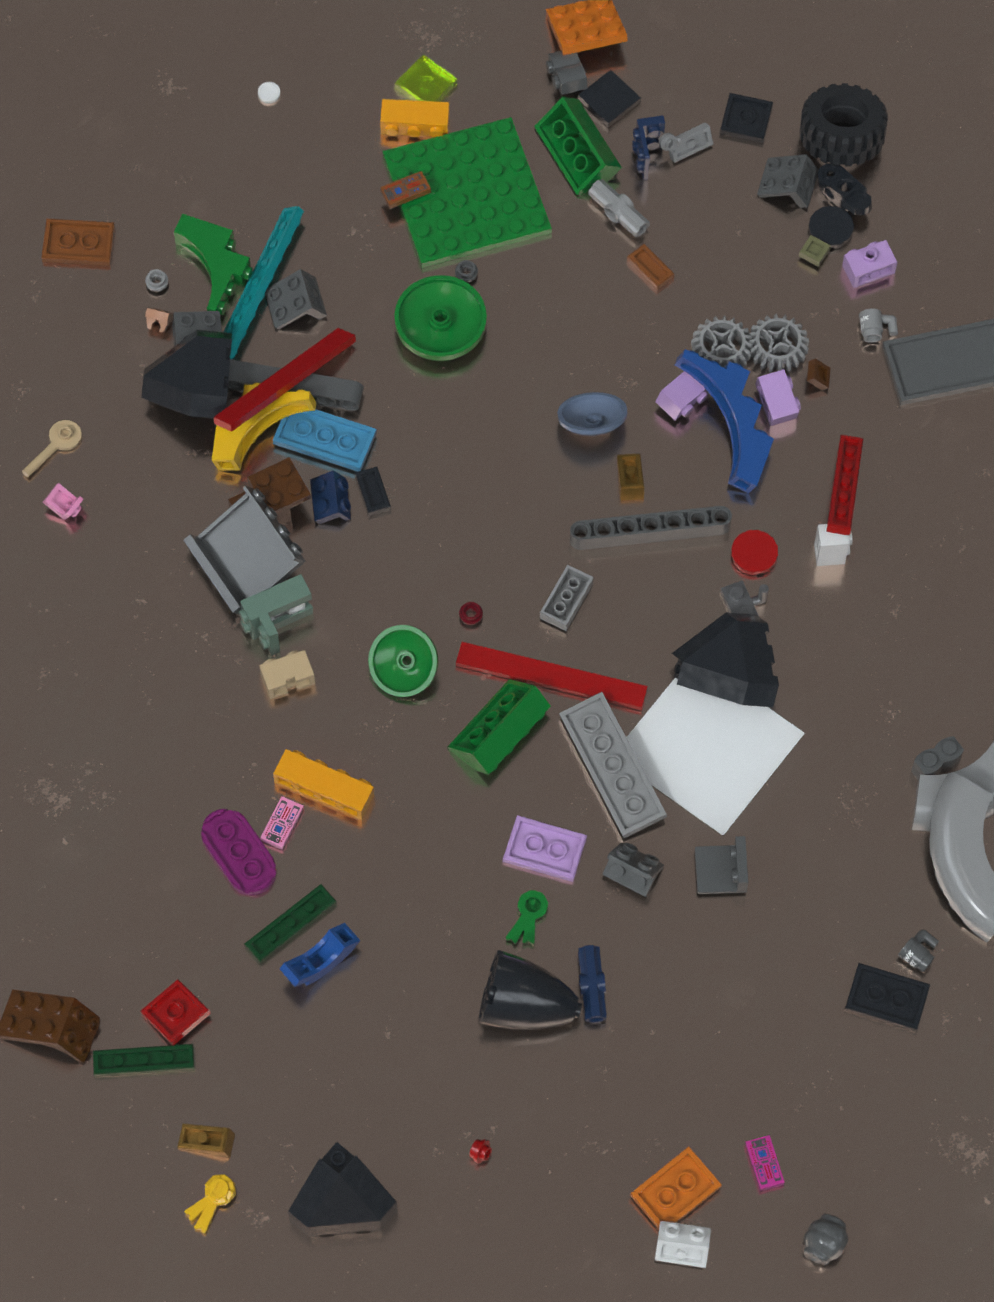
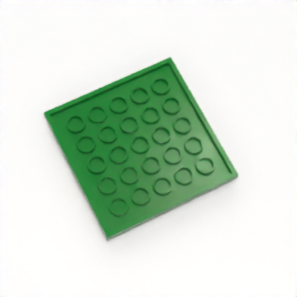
(478, 192)

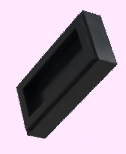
(373, 491)

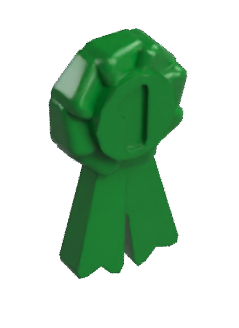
(532, 907)

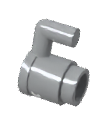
(872, 327)

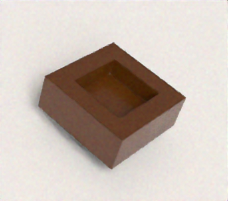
(818, 374)

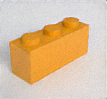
(414, 118)

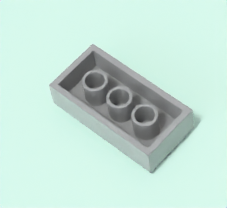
(566, 597)

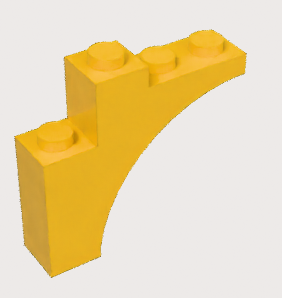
(232, 446)

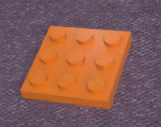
(586, 25)

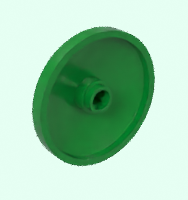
(440, 317)

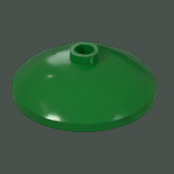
(388, 662)

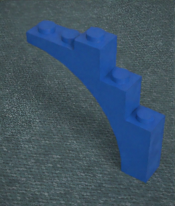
(740, 412)

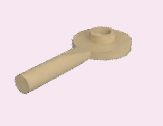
(63, 436)

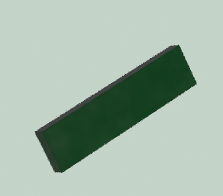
(290, 923)
(143, 1060)

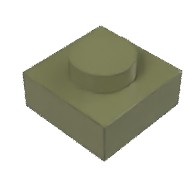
(814, 250)

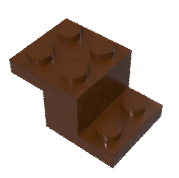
(280, 486)

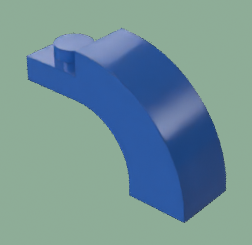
(322, 957)

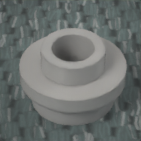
(153, 275)

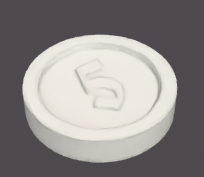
(269, 92)

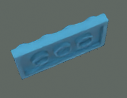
(326, 438)

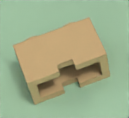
(286, 673)

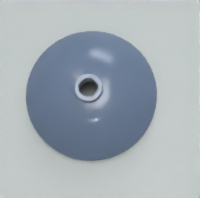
(592, 413)

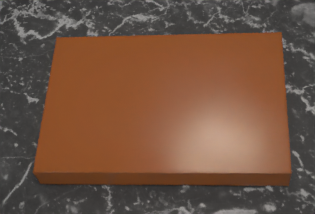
(78, 242)

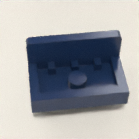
(330, 497)

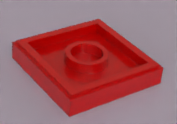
(175, 1012)

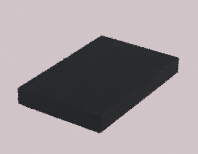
(887, 997)

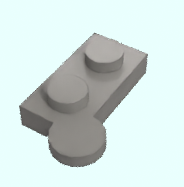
(687, 142)

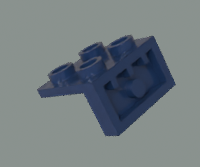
(647, 137)

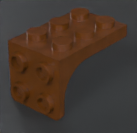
(50, 1021)

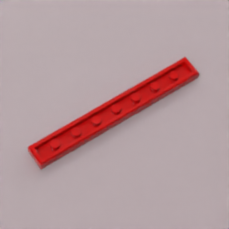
(284, 379)
(550, 675)

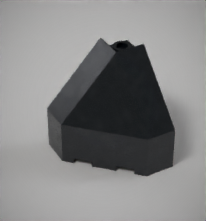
(192, 375)
(730, 661)
(341, 1197)

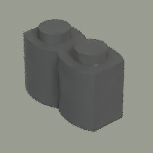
(567, 72)
(940, 759)

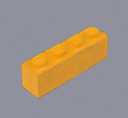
(324, 783)

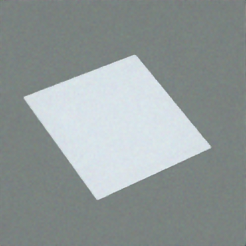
(710, 751)

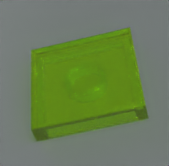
(425, 81)

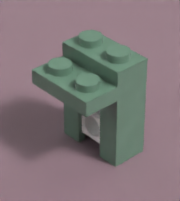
(274, 609)

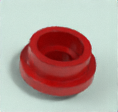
(480, 1151)

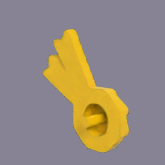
(218, 1192)

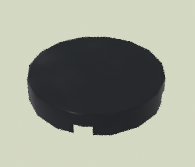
(831, 226)

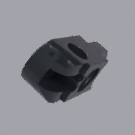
(844, 189)

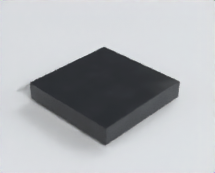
(609, 98)
(746, 117)

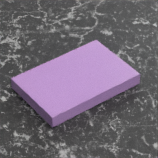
(545, 848)

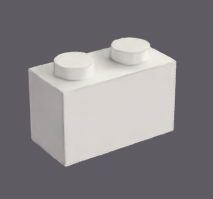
(831, 547)

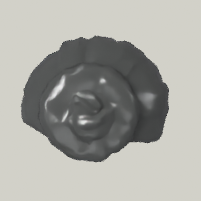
(825, 1239)

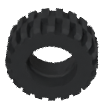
(838, 143)

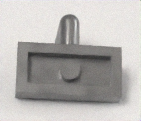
(738, 599)

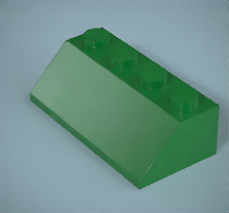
(577, 145)
(499, 726)

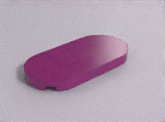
(238, 852)

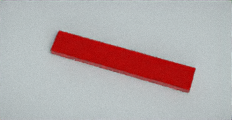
(845, 485)

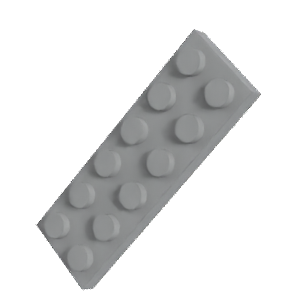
(613, 765)

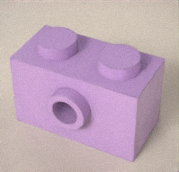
(869, 263)
(681, 395)
(777, 397)

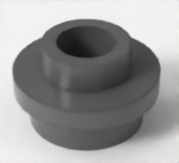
(466, 265)

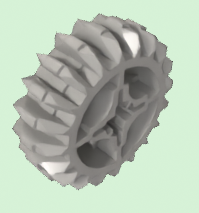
(720, 339)
(780, 354)

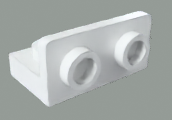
(683, 1244)

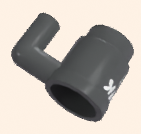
(916, 954)

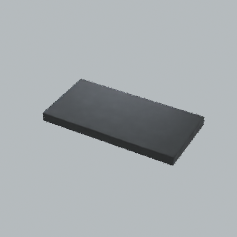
(942, 362)

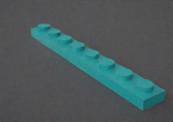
(262, 275)

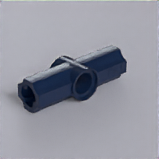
(592, 984)

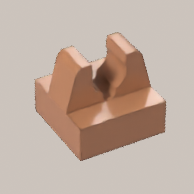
(155, 314)

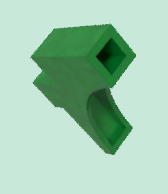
(215, 249)

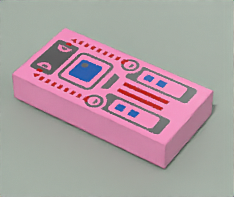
(282, 823)

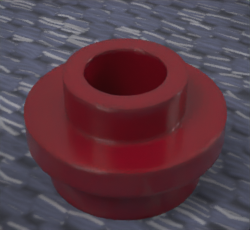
(471, 607)

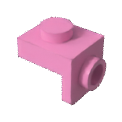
(63, 502)

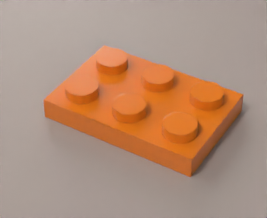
(676, 1189)

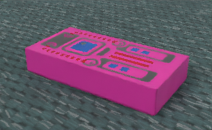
(764, 1163)

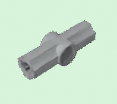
(619, 208)

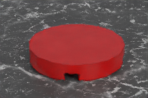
(754, 552)

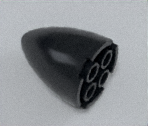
(525, 996)

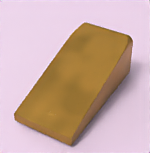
(630, 477)
(206, 1139)

